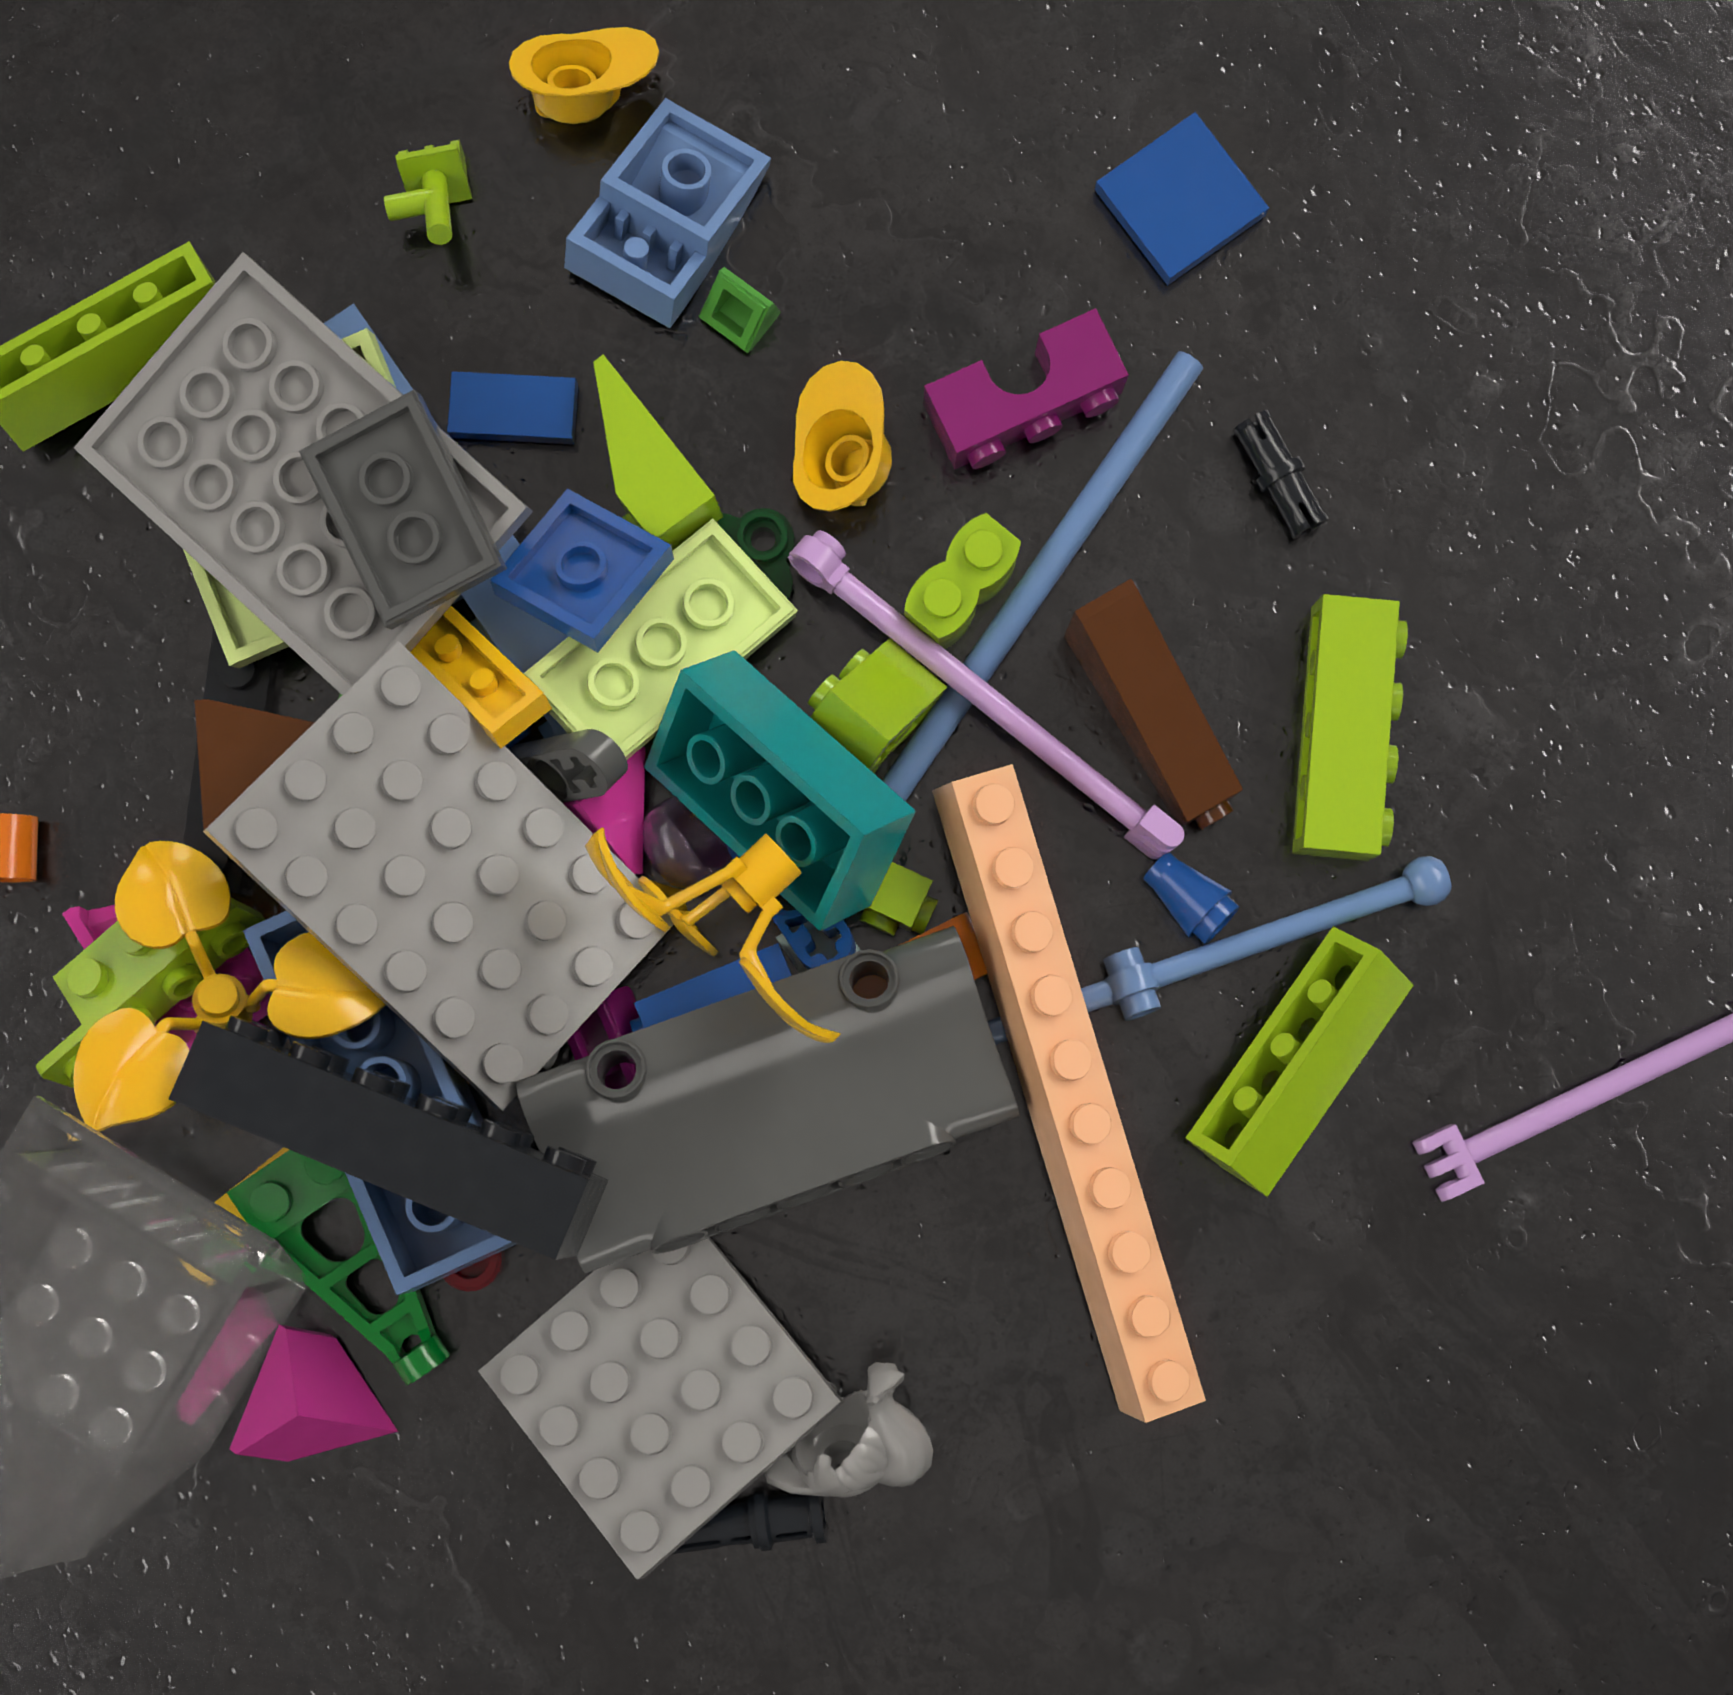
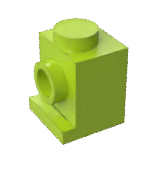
(901, 902)

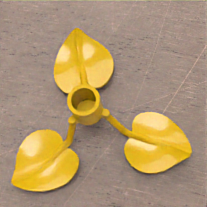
(749, 880)
(170, 894)

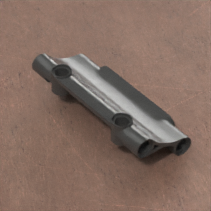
(755, 1118)

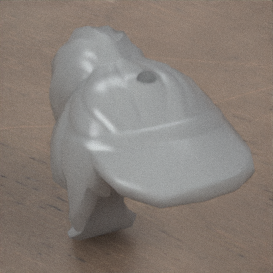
(858, 1445)

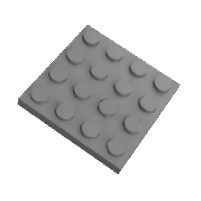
(660, 1395)

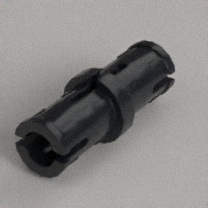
(1280, 474)

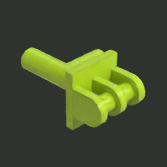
(431, 183)

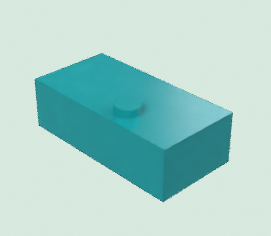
(765, 767)

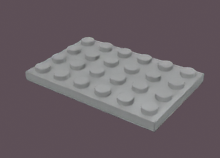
(214, 459)
(439, 875)

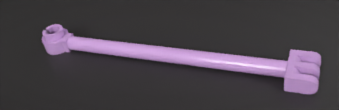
(820, 563)
(1464, 1154)

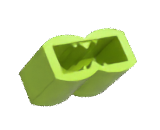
(973, 573)

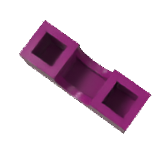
(981, 419)

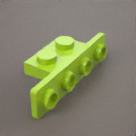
(124, 974)

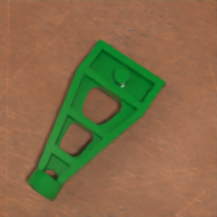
(279, 1202)

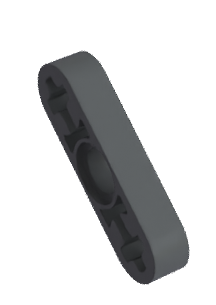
(574, 763)

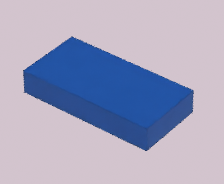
(512, 407)

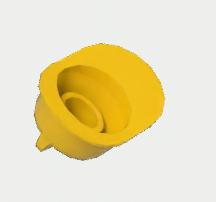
(582, 73)
(840, 438)

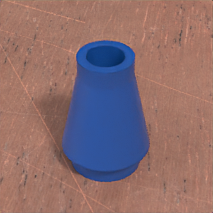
(1192, 898)

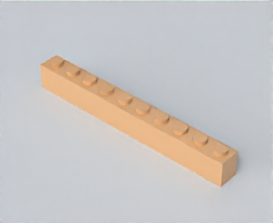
(1068, 1095)

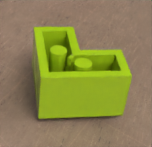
(876, 702)

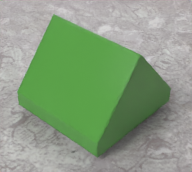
(738, 310)

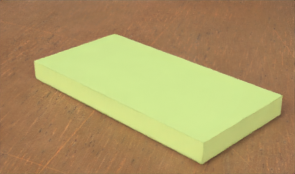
(696, 610)

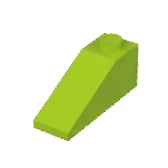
(647, 468)

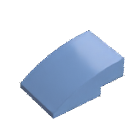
(665, 212)

